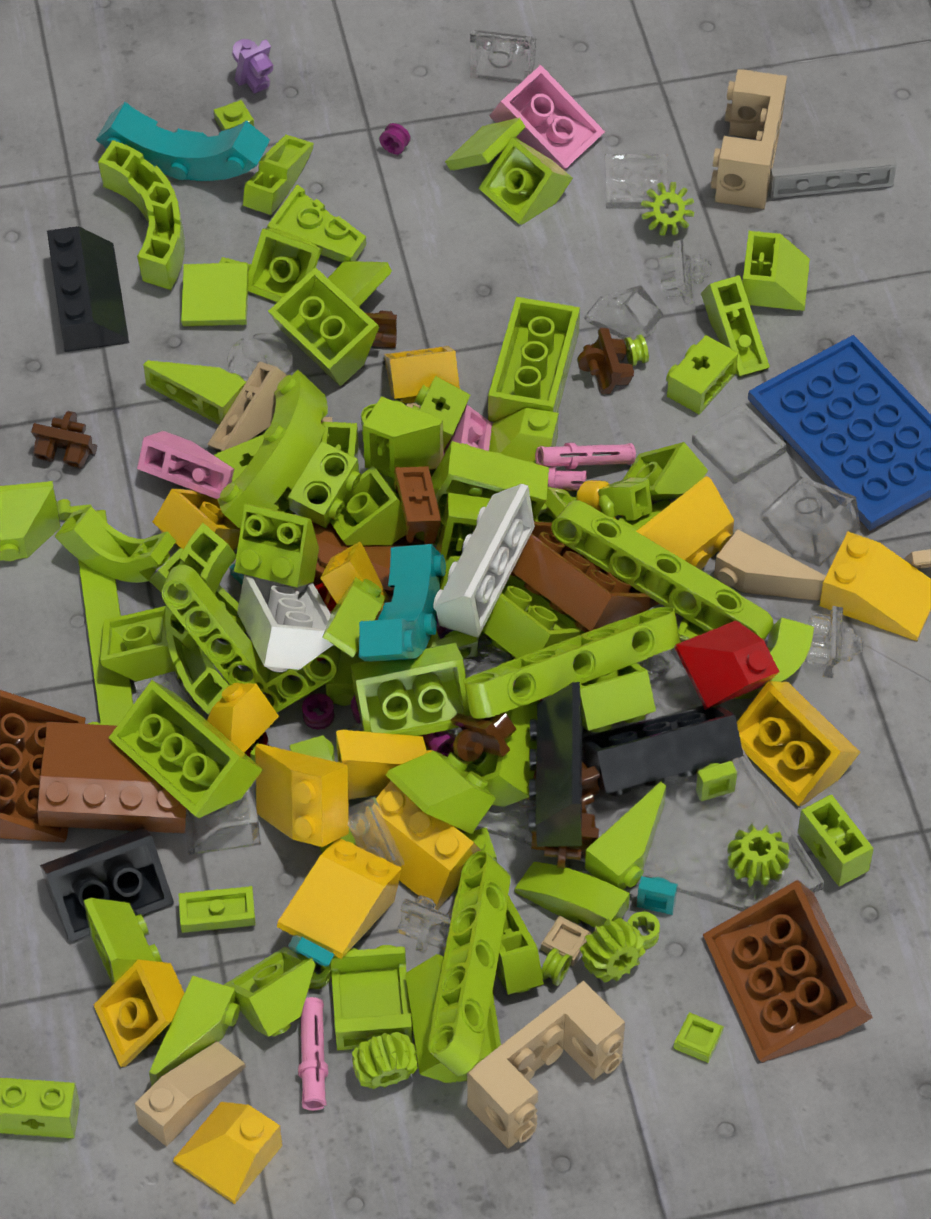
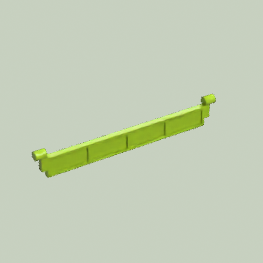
(101, 603)

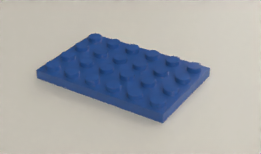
(853, 428)

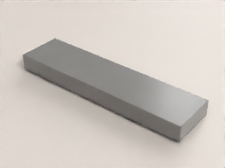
(832, 177)

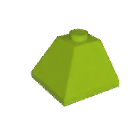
(524, 182)
(280, 263)
(524, 432)
(669, 470)
(26, 518)
(137, 645)
(274, 991)

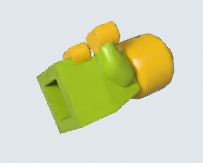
(623, 498)

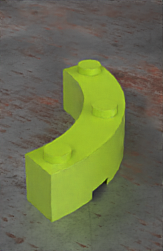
(151, 192)
(284, 451)
(210, 559)

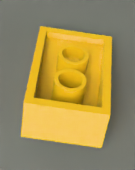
(877, 587)
(302, 795)
(341, 897)

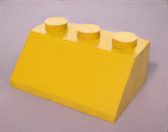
(693, 524)
(793, 742)
(429, 847)

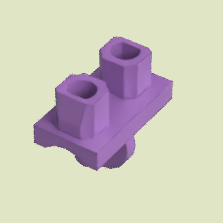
(252, 64)

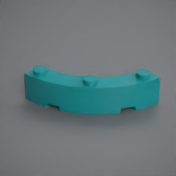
(185, 152)
(410, 618)

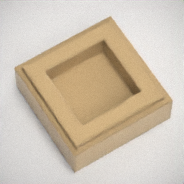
(919, 559)
(566, 937)

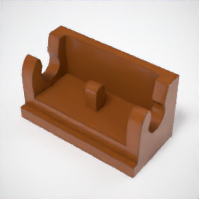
(418, 502)

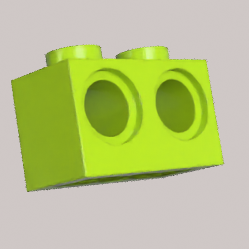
(316, 482)

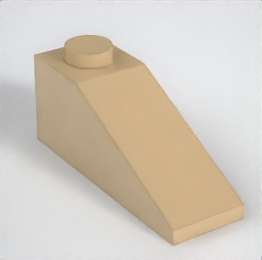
(251, 410)
(764, 570)
(186, 1092)

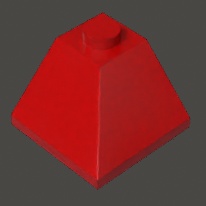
(726, 663)

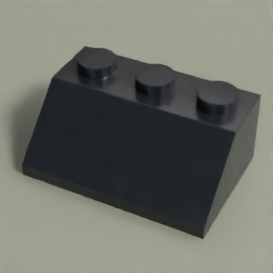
(112, 870)

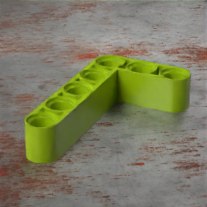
(241, 649)

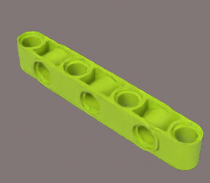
(656, 570)
(552, 667)
(469, 963)

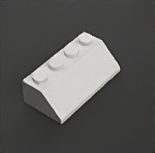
(486, 561)
(283, 622)

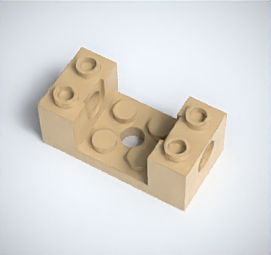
(747, 163)
(500, 1082)

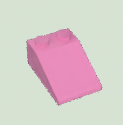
(551, 117)

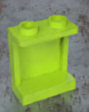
(370, 995)

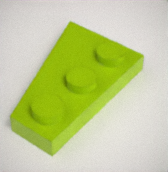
(311, 221)

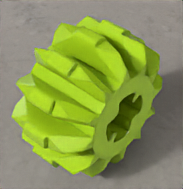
(671, 198)
(758, 855)
(612, 950)
(384, 1060)

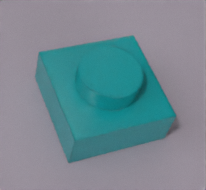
(657, 895)

